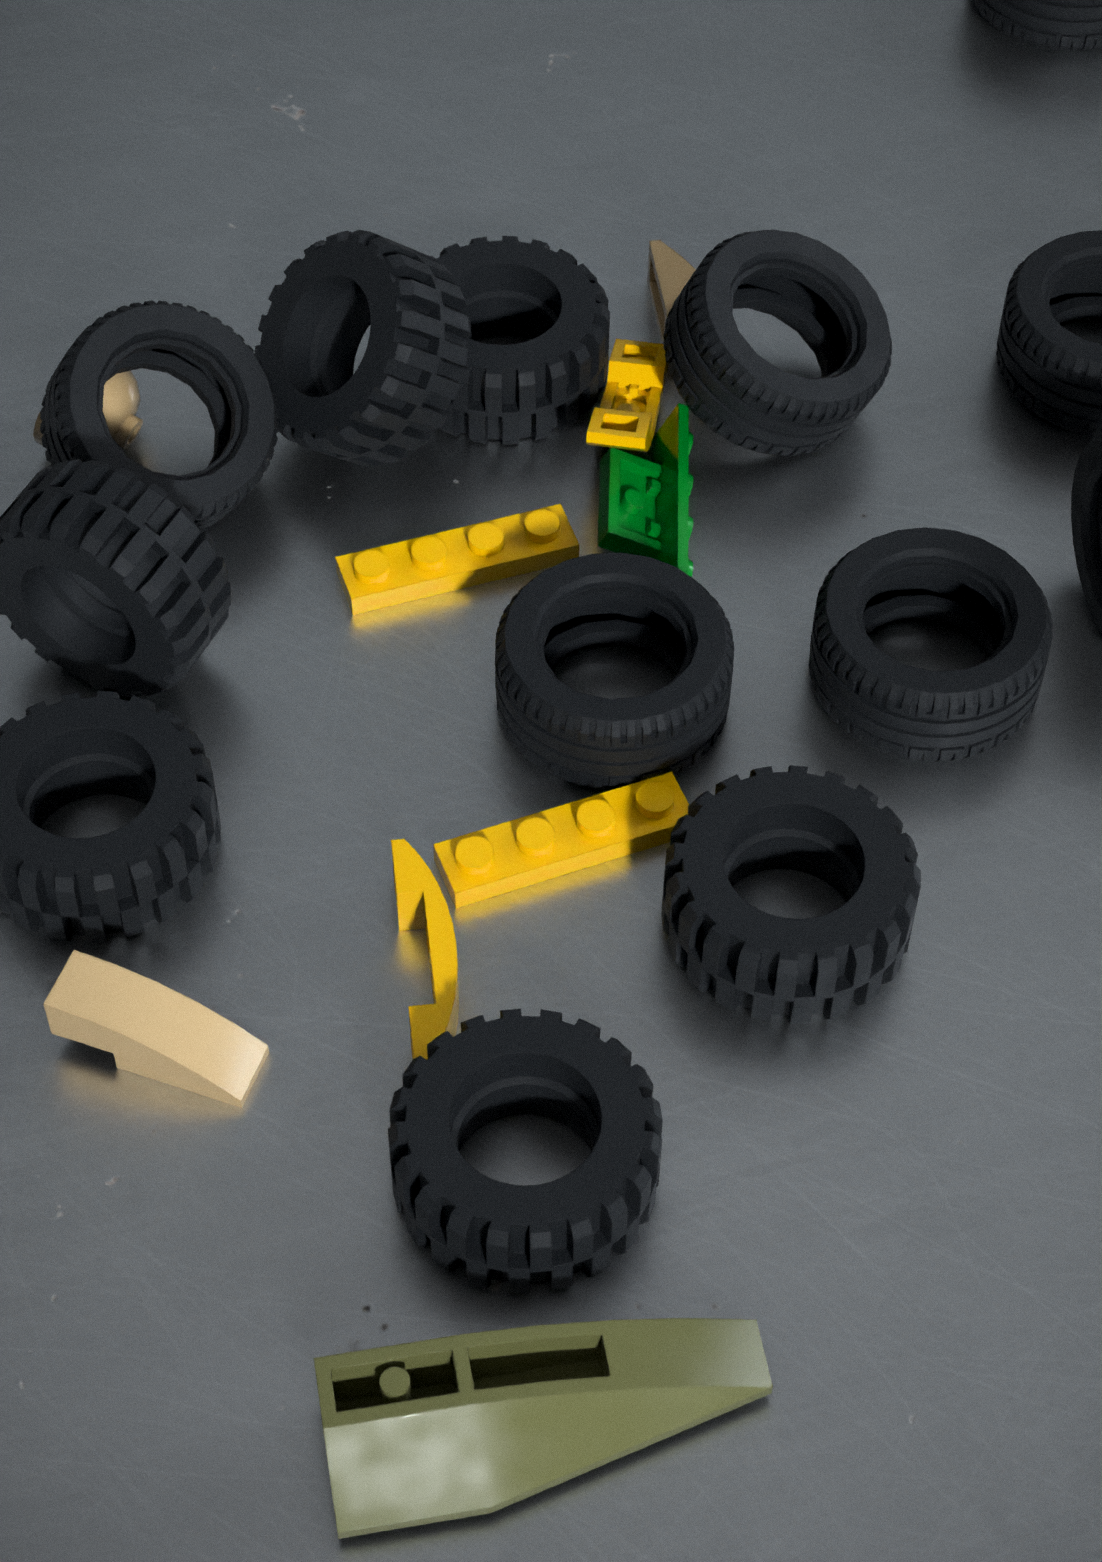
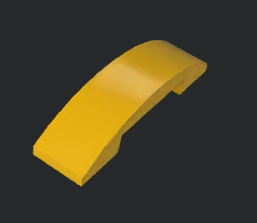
(630, 397)
(424, 907)

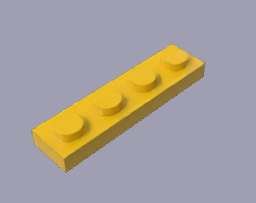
(456, 559)
(560, 840)

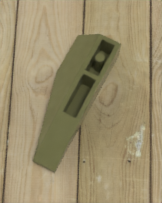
(514, 1411)

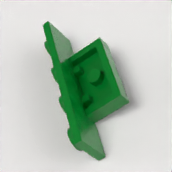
(648, 501)

